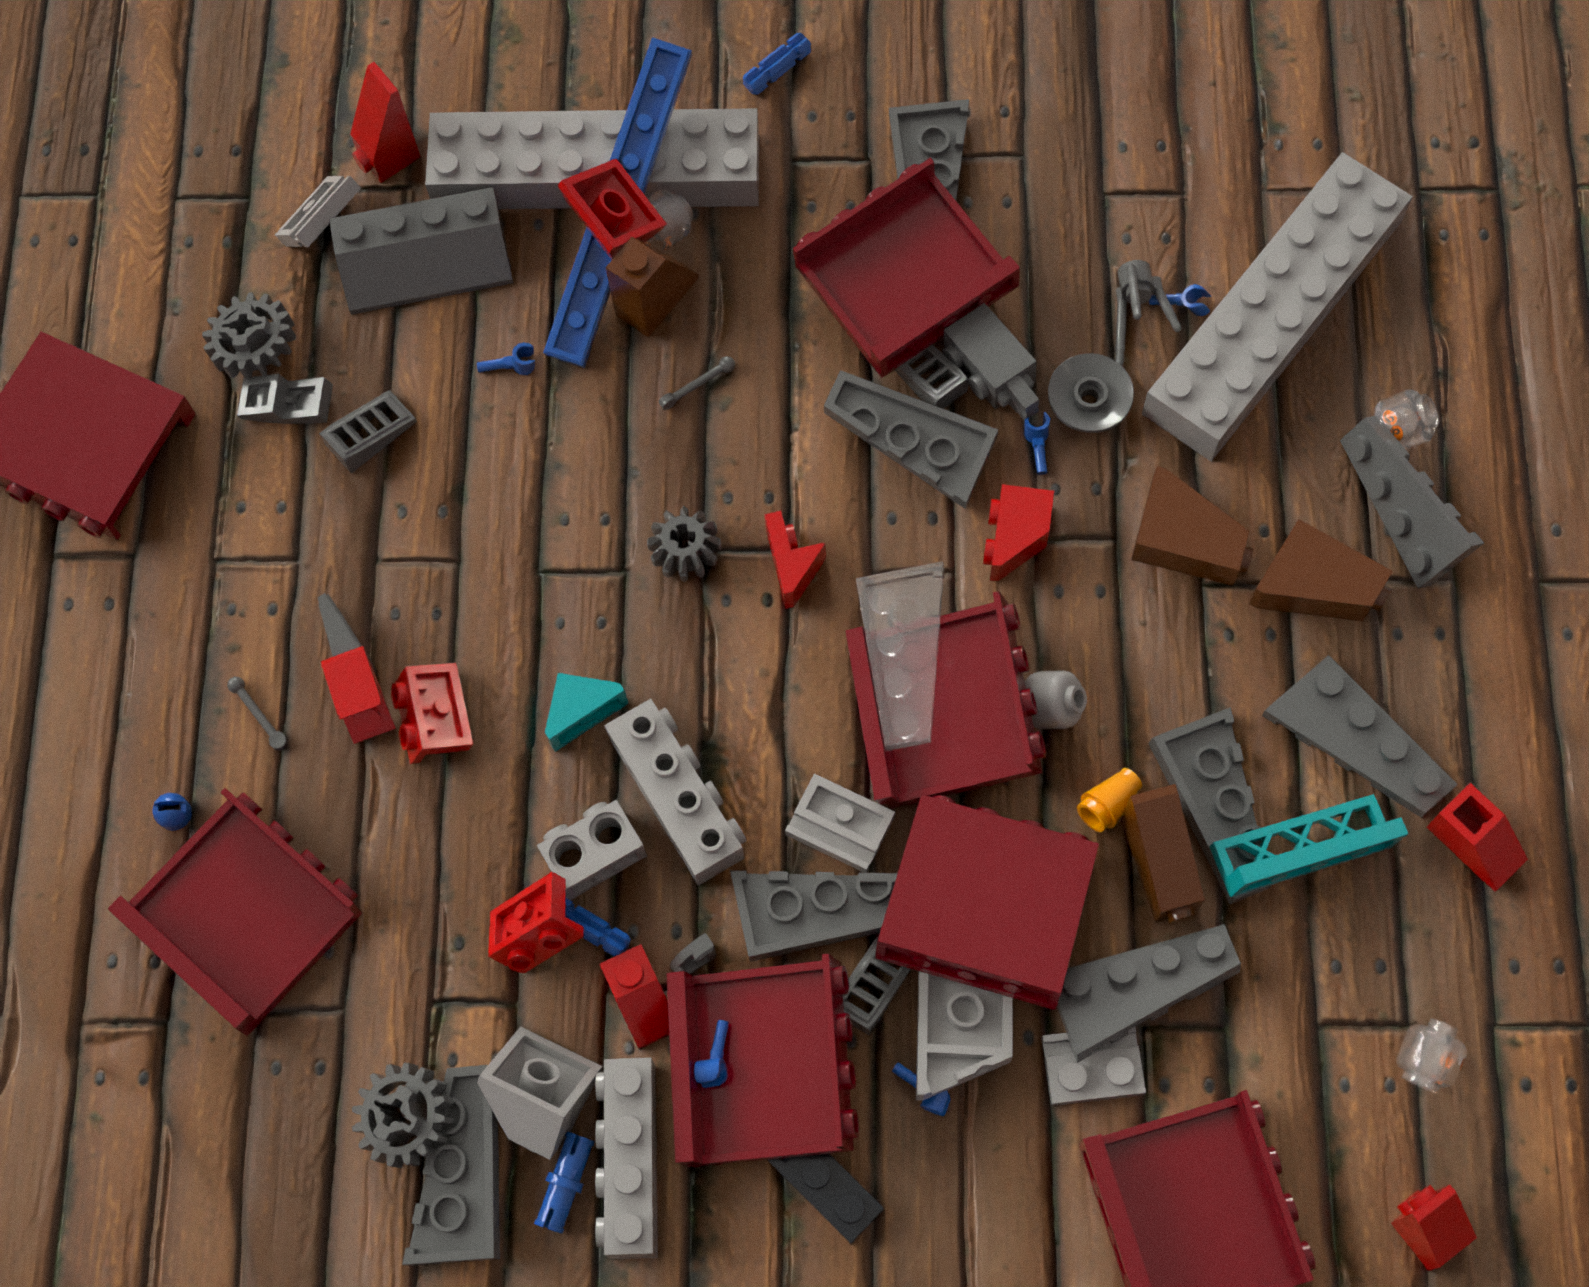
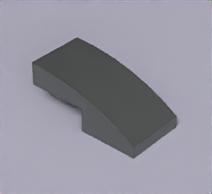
(284, 401)

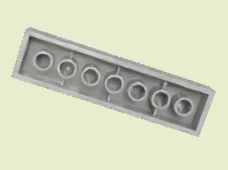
(526, 154)
(1276, 306)

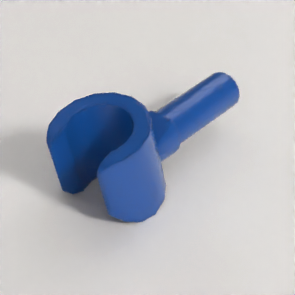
(1188, 299)
(519, 366)
(1037, 437)
(713, 1070)
(936, 1104)

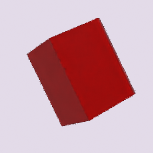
(611, 206)

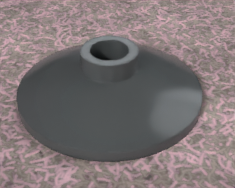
(1092, 376)

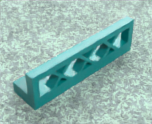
(1306, 855)

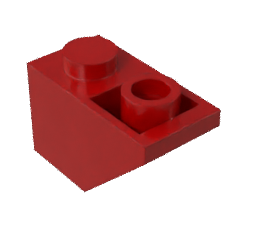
(1021, 528)
(1479, 837)
(1434, 1225)

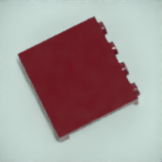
(903, 267)
(81, 433)
(979, 713)
(987, 901)
(240, 913)
(781, 1059)
(1198, 1201)

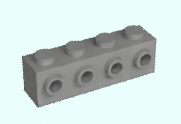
(675, 791)
(630, 1159)

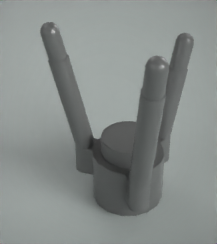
(1137, 288)

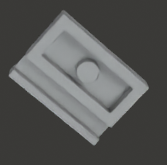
(316, 211)
(840, 823)
(1107, 1074)

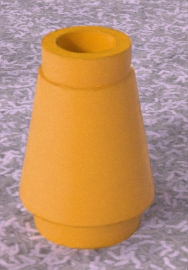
(1107, 801)

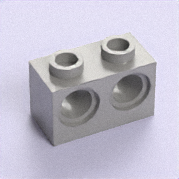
(598, 859)

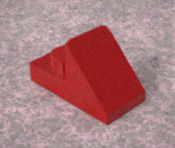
(793, 565)
(357, 694)
(638, 995)

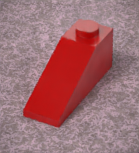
(382, 128)

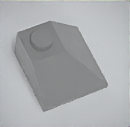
(537, 1090)

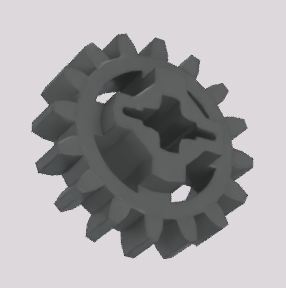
(249, 336)
(385, 1126)

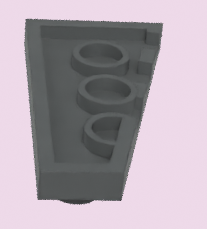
(932, 132)
(921, 437)
(1414, 516)
(1347, 724)
(1210, 785)
(803, 912)
(1125, 989)
(461, 1184)

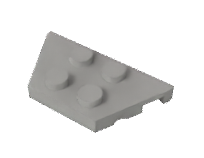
(959, 1034)

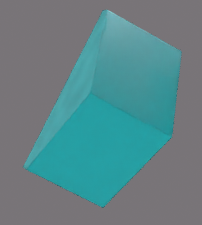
(580, 705)

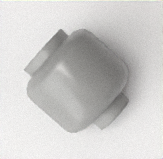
(1058, 699)

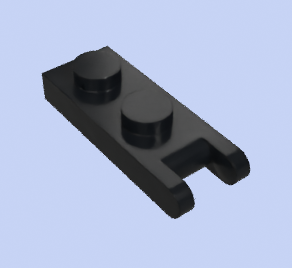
(831, 1192)

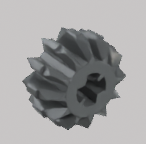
(700, 547)

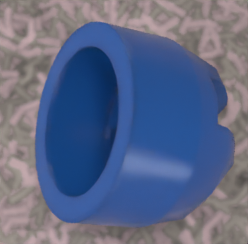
(172, 819)

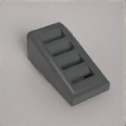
(944, 395)
(366, 448)
(338, 632)
(859, 1018)

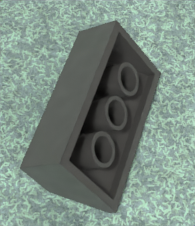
(421, 250)

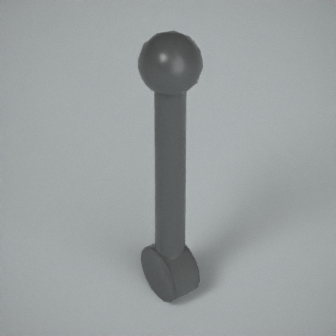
(725, 365)
(277, 740)

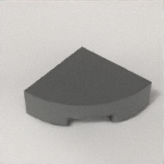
(694, 955)

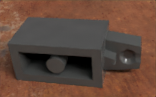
(992, 361)

